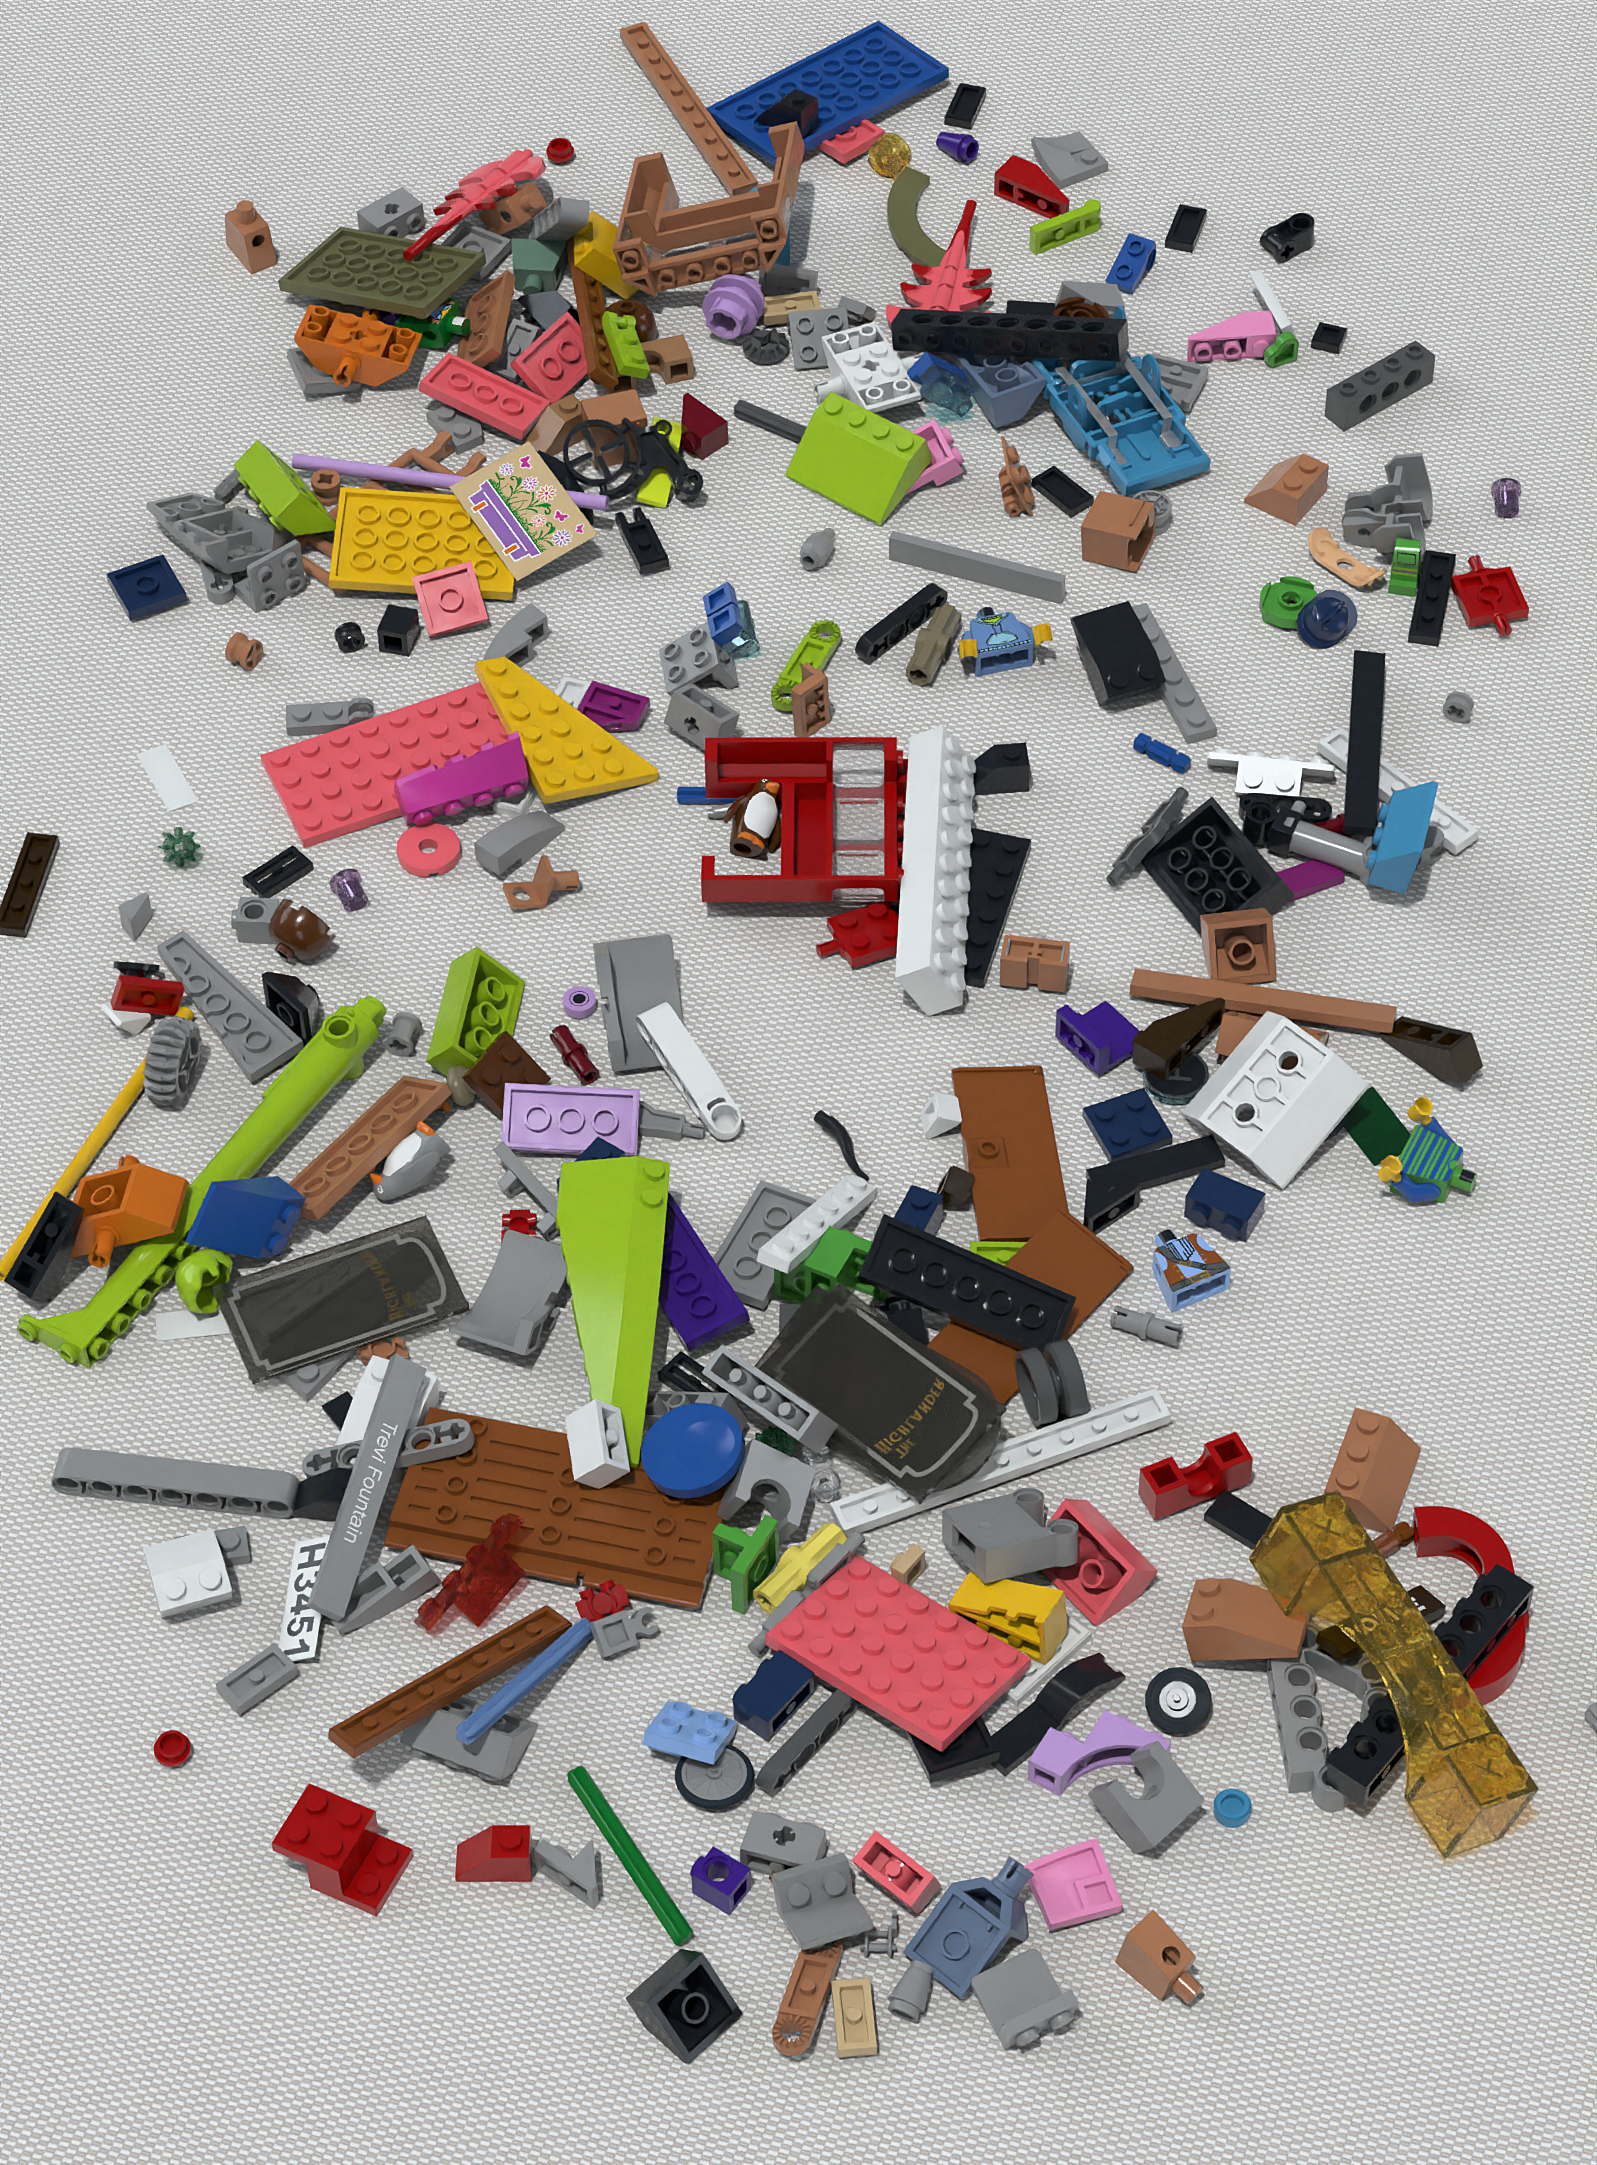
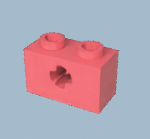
(896, 1872)

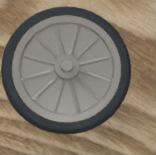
(716, 1784)

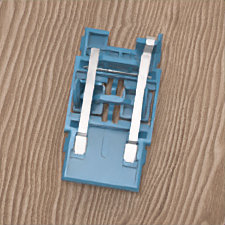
(1149, 442)

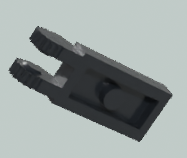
(642, 542)

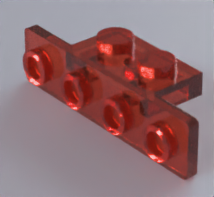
(480, 1581)

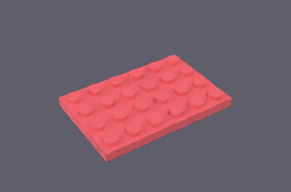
(898, 1652)

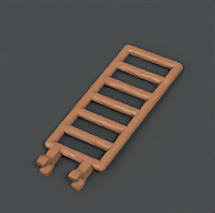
(427, 459)

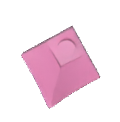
(1074, 1885)

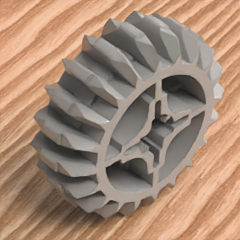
(172, 1061)

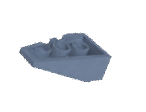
(1001, 385)

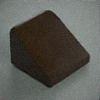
(955, 1186)

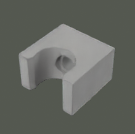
(774, 1481)
(1163, 1805)

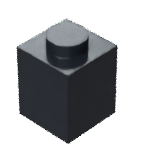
(398, 630)

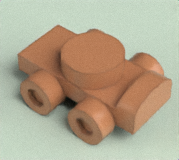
(383, 1350)

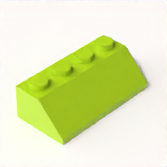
(282, 492)
(475, 1007)

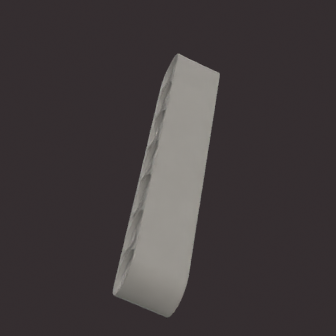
(175, 1483)

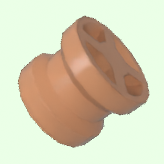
(326, 486)
(244, 651)

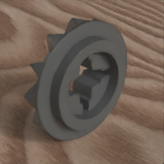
(770, 352)

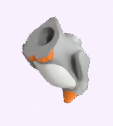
(410, 1163)

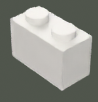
(597, 1444)

